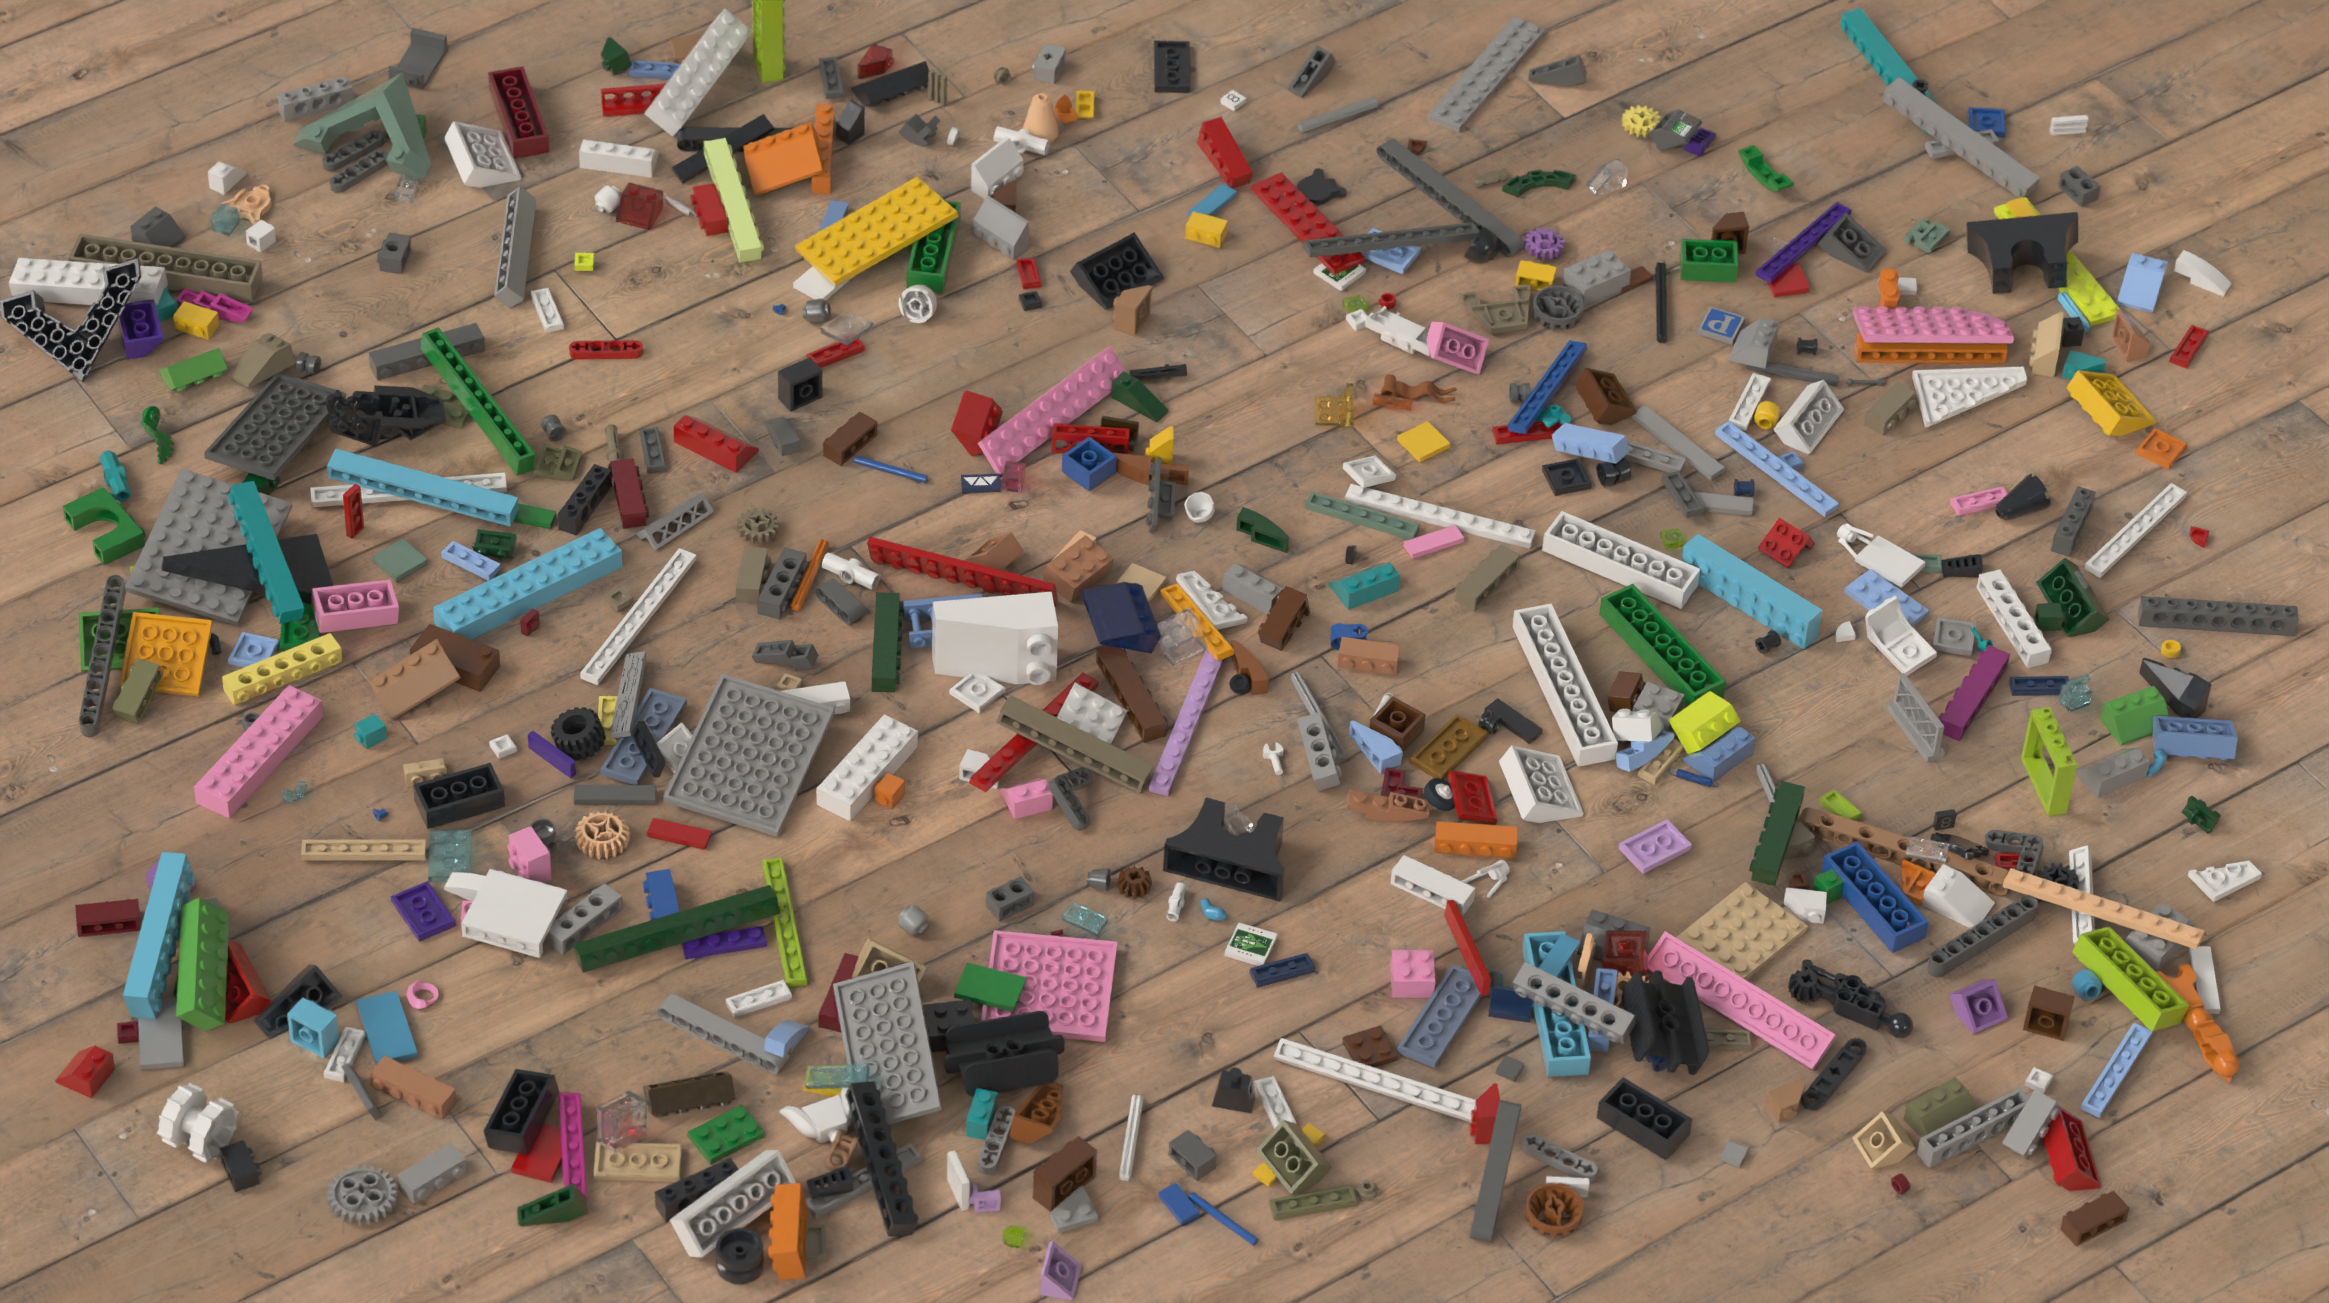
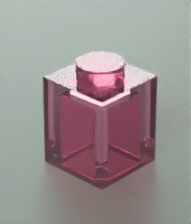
(1013, 476)

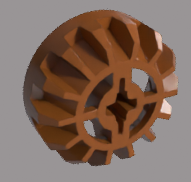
(1555, 1200)

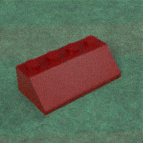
(713, 443)
(244, 989)
(2070, 1153)

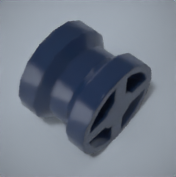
(1658, 1062)

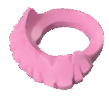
(419, 1003)

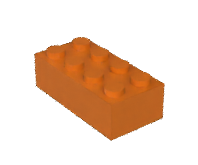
(788, 1231)

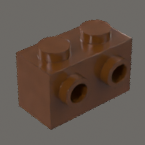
(1625, 691)

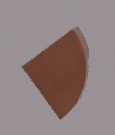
(1416, 146)
(1799, 881)

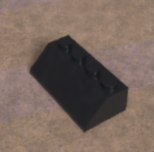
(892, 84)

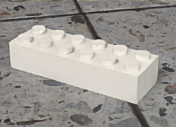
(876, 754)
(731, 1203)

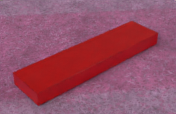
(1538, 431)

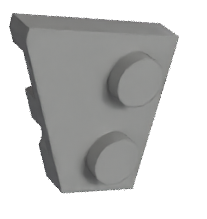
(1074, 1212)

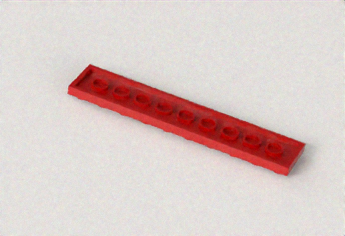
(955, 570)

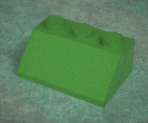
(194, 370)
(2132, 715)

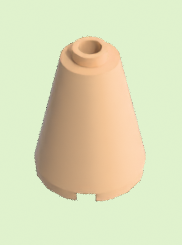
(1041, 118)

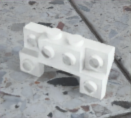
(1398, 331)

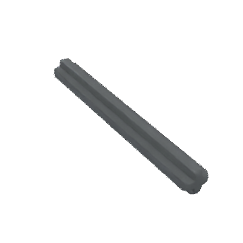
(1797, 373)

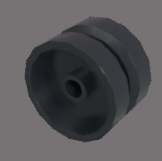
(739, 1256)

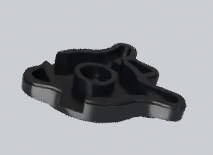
(1319, 189)
(1961, 845)

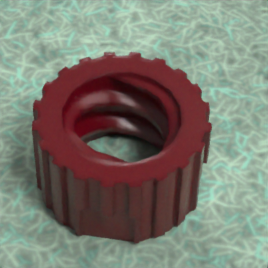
(1900, 1183)

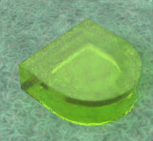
(1014, 1236)

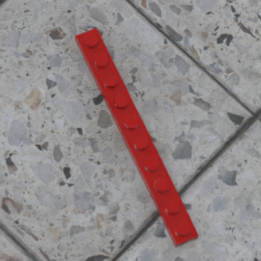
(1019, 745)

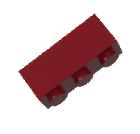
(108, 917)

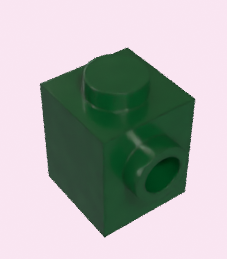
(2049, 616)

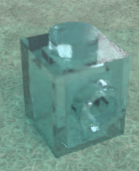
(225, 219)

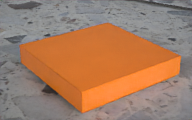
(2161, 448)

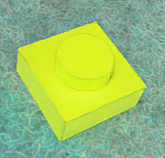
(584, 261)

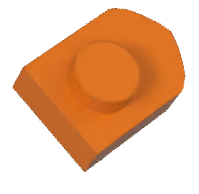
(1064, 110)

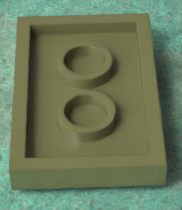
(454, 410)

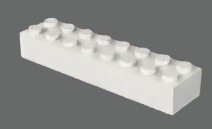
(698, 72)
(78, 281)
(1621, 559)

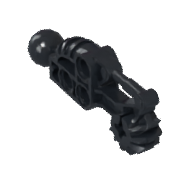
(1849, 998)

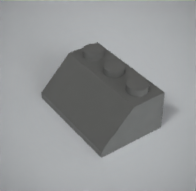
(1598, 924)

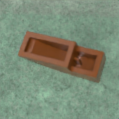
(1248, 665)

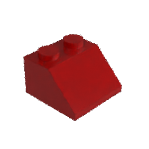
(87, 1071)
(1484, 1115)

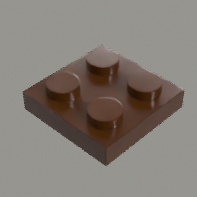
(1370, 1047)

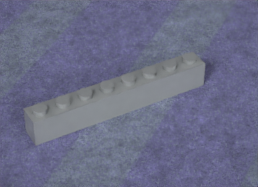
(515, 247)

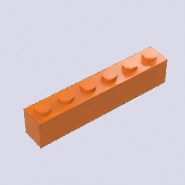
(825, 129)

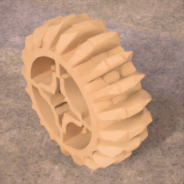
(602, 835)

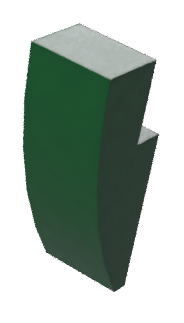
(1262, 530)

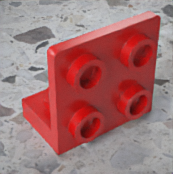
(1784, 543)

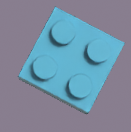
(313, 1027)

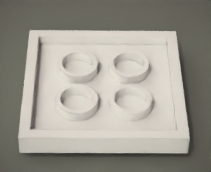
(1092, 713)

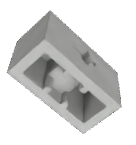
(1049, 63)

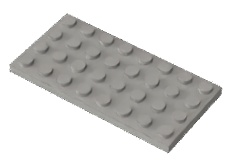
(888, 1031)

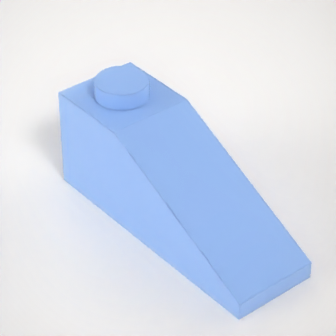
(1377, 748)

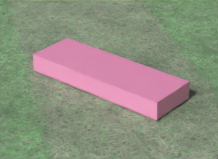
(1977, 501)
(1433, 542)

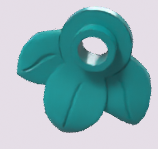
(1553, 415)

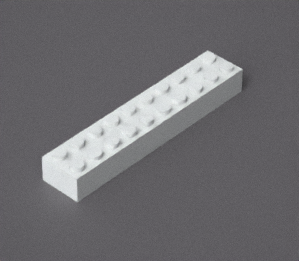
(1565, 685)

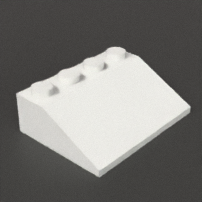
(481, 155)
(1539, 785)

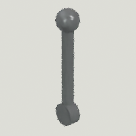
(1880, 381)

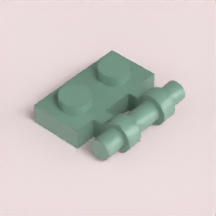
(1931, 235)

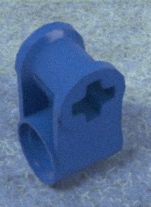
(1346, 630)

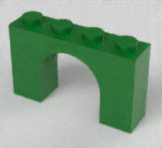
(103, 507)

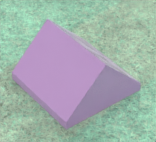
(1059, 1273)

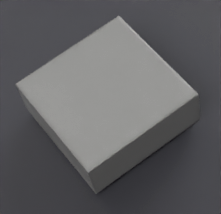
(1734, 1154)

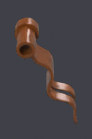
(1394, 387)

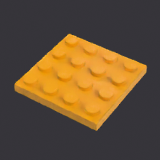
(174, 644)

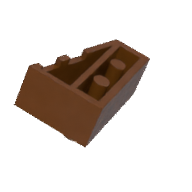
(1283, 617)

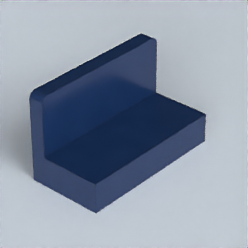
(1509, 1005)

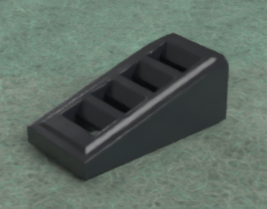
(1969, 566)
(833, 1189)

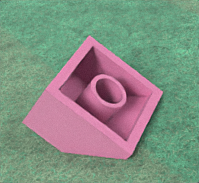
(1028, 798)

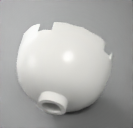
(918, 303)

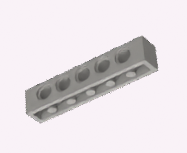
(1568, 993)
(1971, 1128)

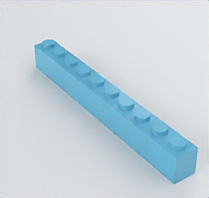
(423, 487)

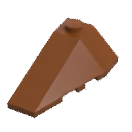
(1038, 1114)

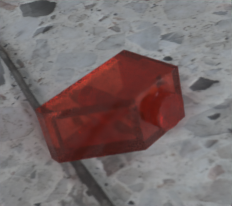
(875, 62)

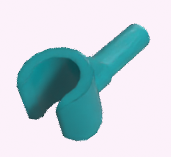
(1982, 644)

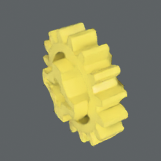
(1640, 120)

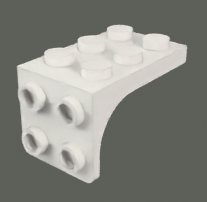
(1897, 638)

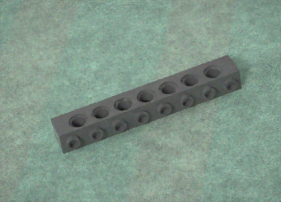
(2218, 616)

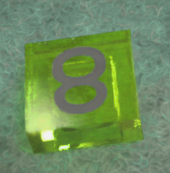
(1354, 303)
(1671, 538)

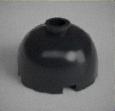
(1483, 247)

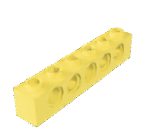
(282, 669)

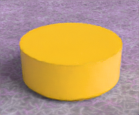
(2170, 649)

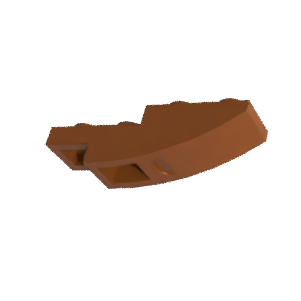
(1138, 468)

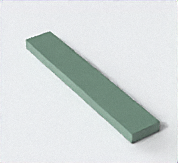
(1362, 516)

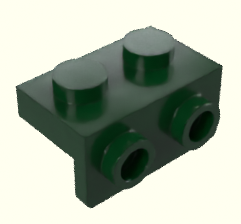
(495, 544)

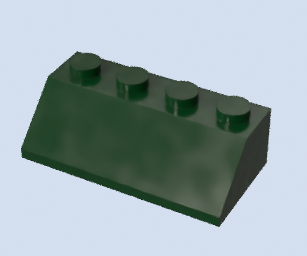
(2069, 587)

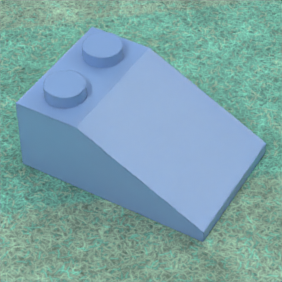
(2142, 282)

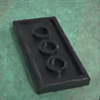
(1172, 66)

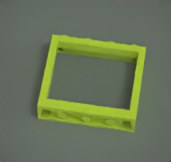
(2055, 790)

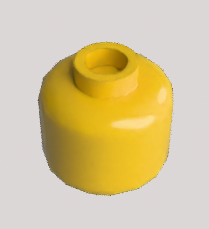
(1767, 415)

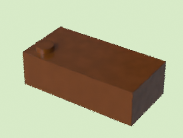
(472, 659)

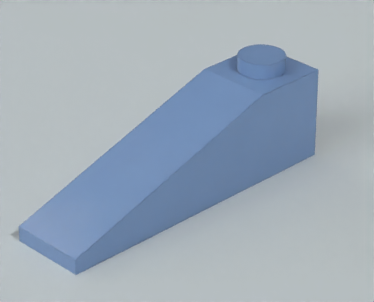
(1604, 989)

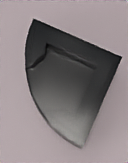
(1350, 554)

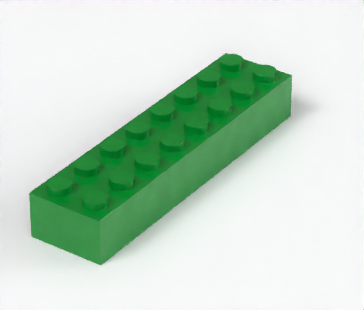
(1660, 644)

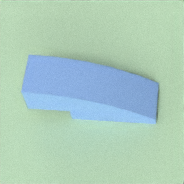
(1642, 751)
(785, 1037)

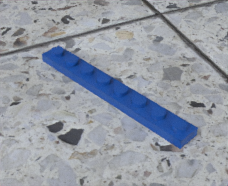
(1547, 387)

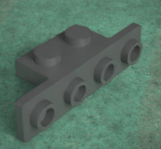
(1162, 497)

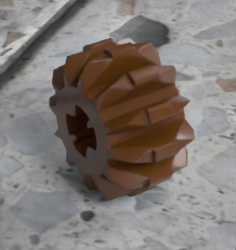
(1134, 882)

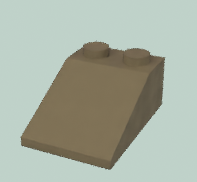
(262, 360)

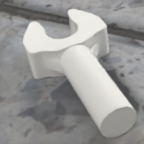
(1274, 756)

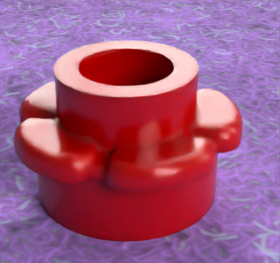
(1387, 300)

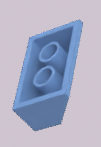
(1722, 753)

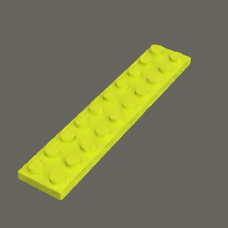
(2081, 285)

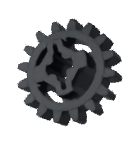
(2060, 875)

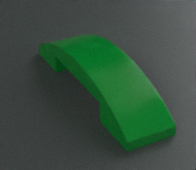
(1753, 160)

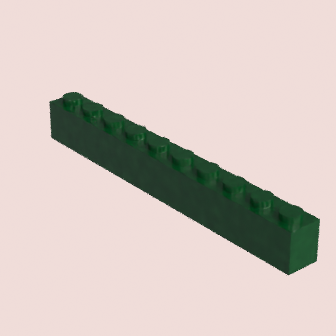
(676, 928)

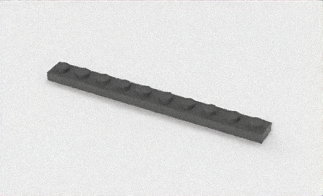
(1391, 239)

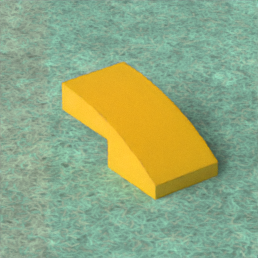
(1084, 104)

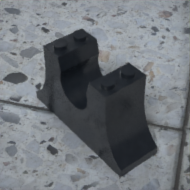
(2024, 241)
(1229, 860)

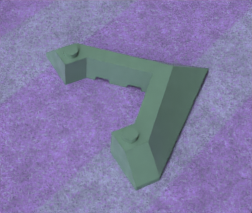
(386, 102)

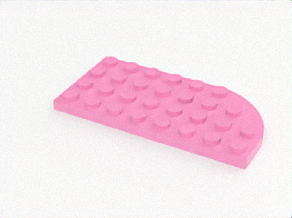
(1930, 325)

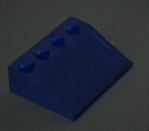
(1122, 616)

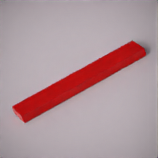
(1467, 947)

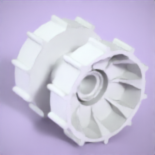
(189, 1118)

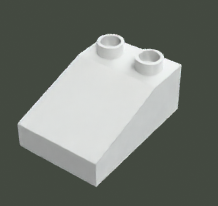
(997, 637)

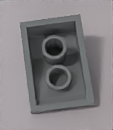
(1852, 244)

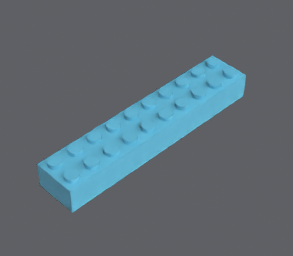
(529, 585)

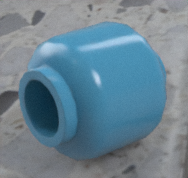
(2086, 984)

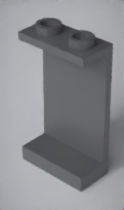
(420, 58)

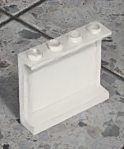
(513, 912)

